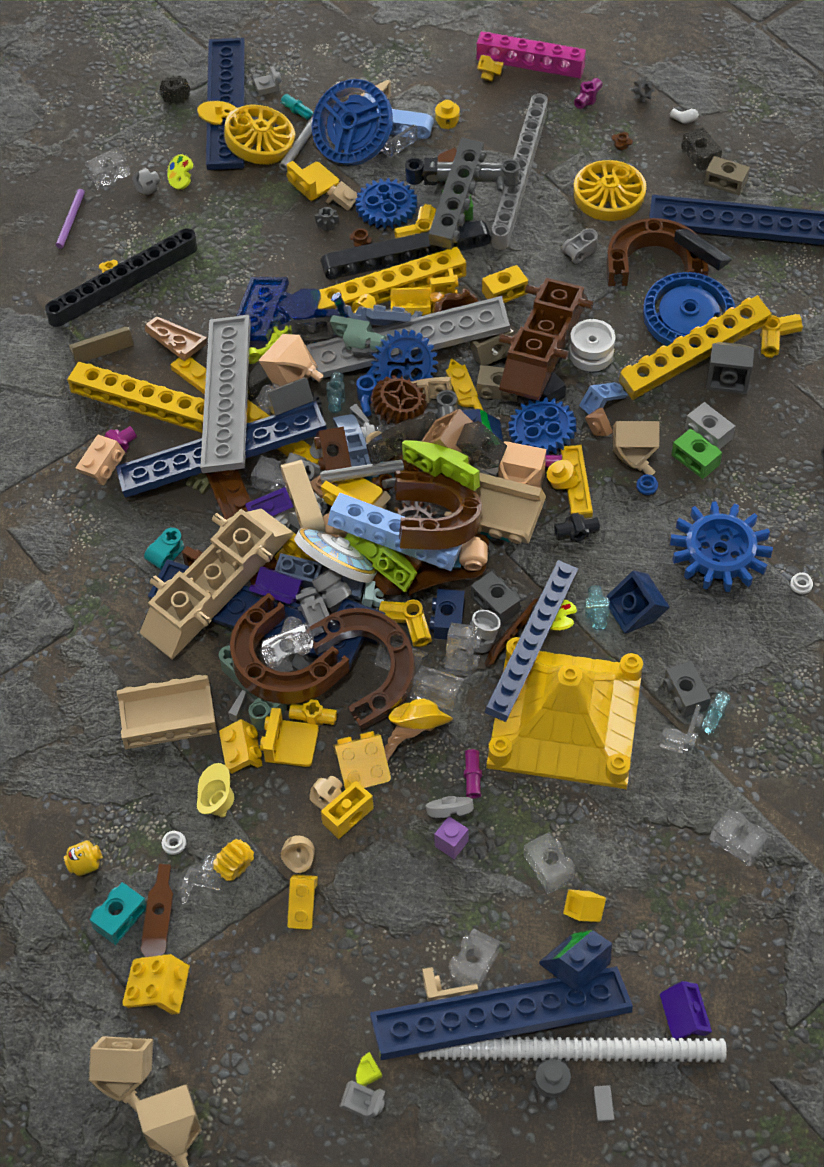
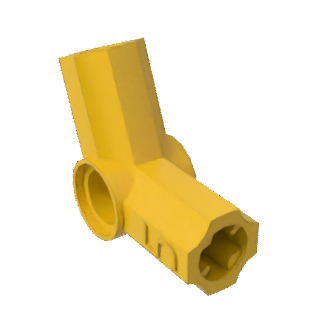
(423, 224)
(774, 329)
(416, 623)

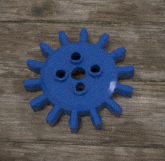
(708, 532)

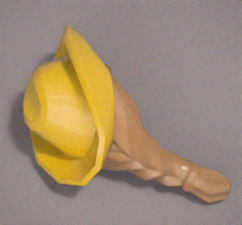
(413, 719)

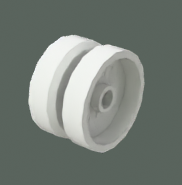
(592, 345)

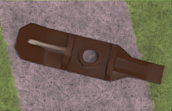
(509, 634)
(156, 926)

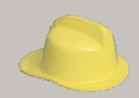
(214, 791)

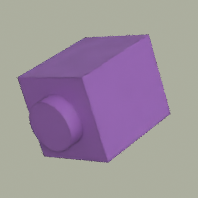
(451, 837)

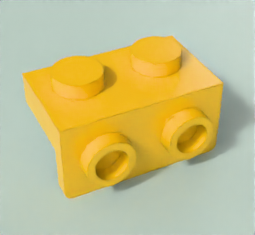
(412, 299)
(240, 746)

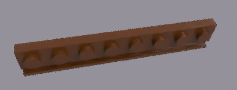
(232, 497)

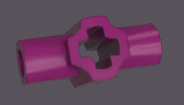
(588, 93)
(122, 437)

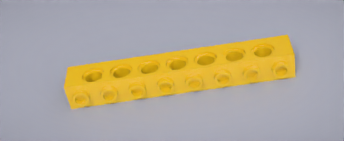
(406, 275)
(635, 385)
(137, 396)

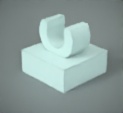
(370, 594)

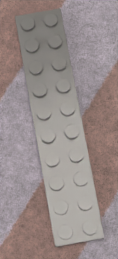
(441, 329)
(226, 394)

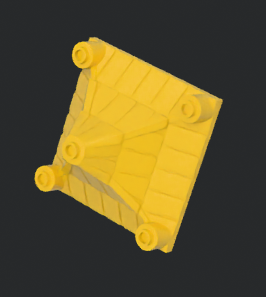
(571, 720)

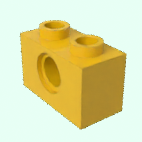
(507, 283)
(347, 809)

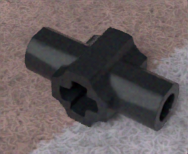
(576, 527)

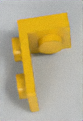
(301, 901)

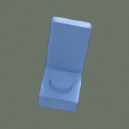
(599, 394)

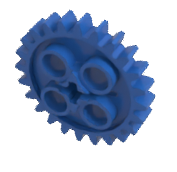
(386, 203)
(405, 344)
(543, 425)

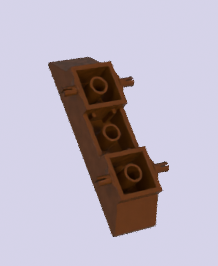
(543, 338)

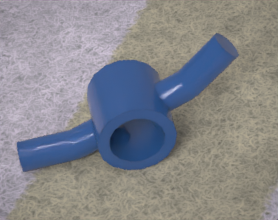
(364, 390)

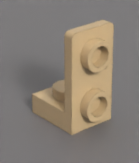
(433, 987)

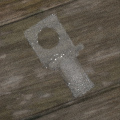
(202, 877)

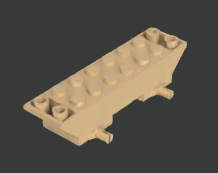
(199, 593)

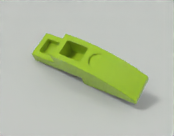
(440, 459)
(386, 561)

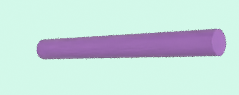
(70, 218)

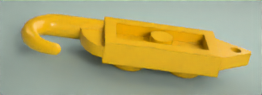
(463, 385)

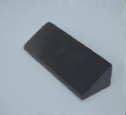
(701, 249)

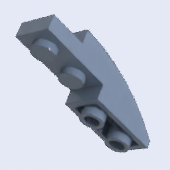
(355, 439)
(309, 570)

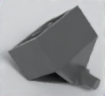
(730, 367)

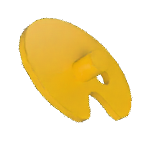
(214, 111)

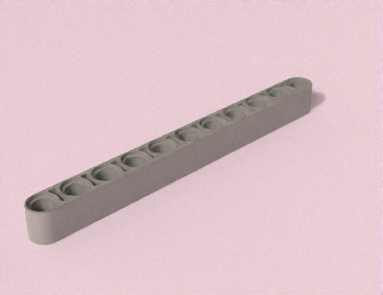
(524, 154)

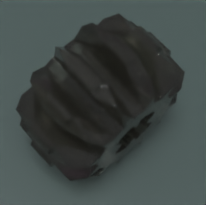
(174, 90)

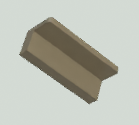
(101, 344)

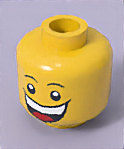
(83, 858)

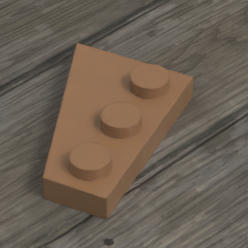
(175, 338)

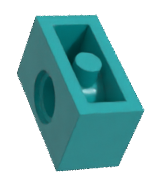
(116, 926)

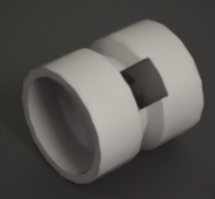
(332, 587)
(488, 627)

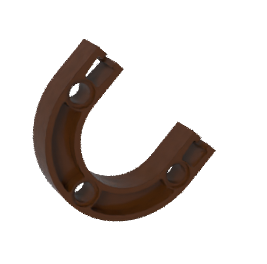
(644, 234)
(437, 532)
(383, 629)
(272, 684)

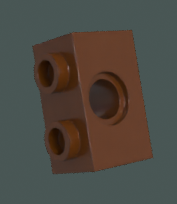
(332, 437)

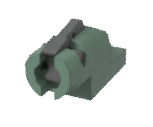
(357, 335)

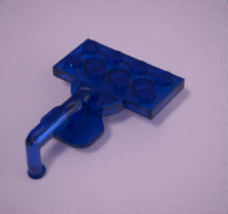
(272, 306)

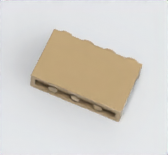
(508, 508)
(166, 711)

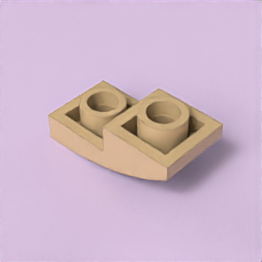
(433, 386)

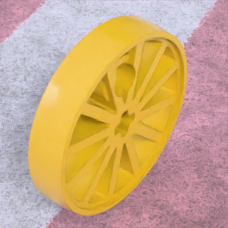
(259, 133)
(609, 188)

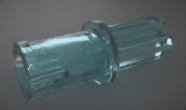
(716, 712)

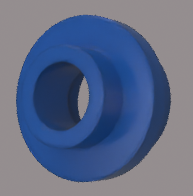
(647, 480)

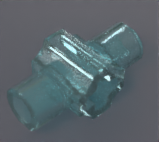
(336, 392)
(597, 607)

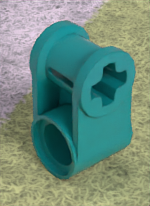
(164, 548)

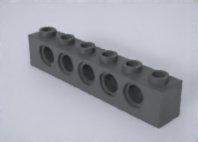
(444, 235)

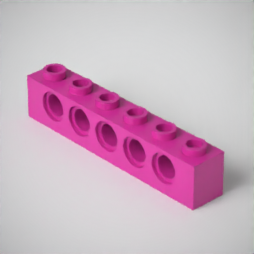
(532, 54)

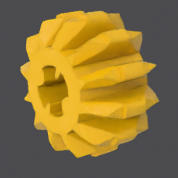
(233, 860)

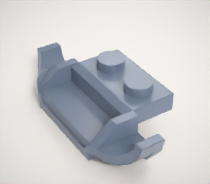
(380, 315)

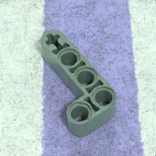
(259, 706)

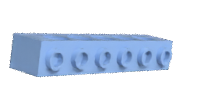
(382, 528)

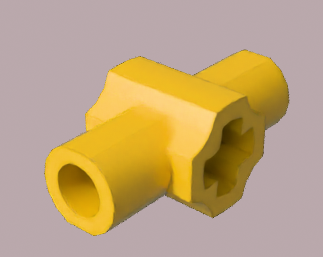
(313, 713)

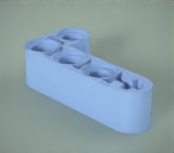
(405, 119)

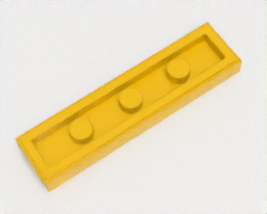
(578, 496)

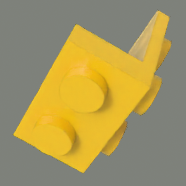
(312, 180)
(356, 488)
(288, 740)
(362, 760)
(157, 982)

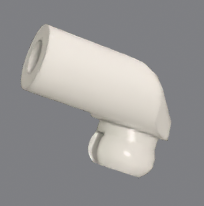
(684, 117)

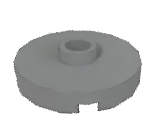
(449, 805)

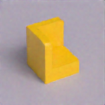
(584, 905)

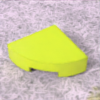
(367, 1071)

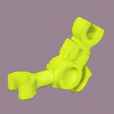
(255, 354)

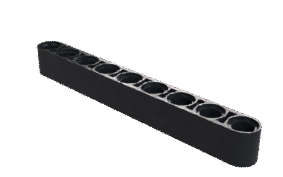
(398, 251)
(121, 277)

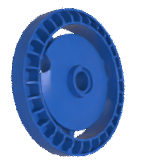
(368, 131)
(687, 303)

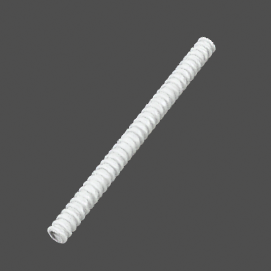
(586, 1049)

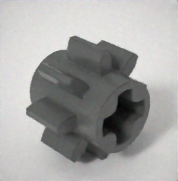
(644, 85)
(326, 218)

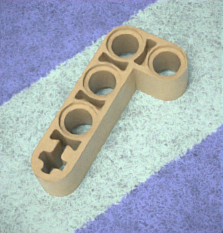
(302, 496)

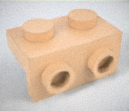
(101, 459)

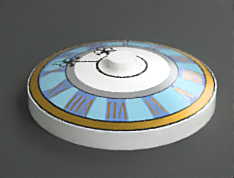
(335, 554)

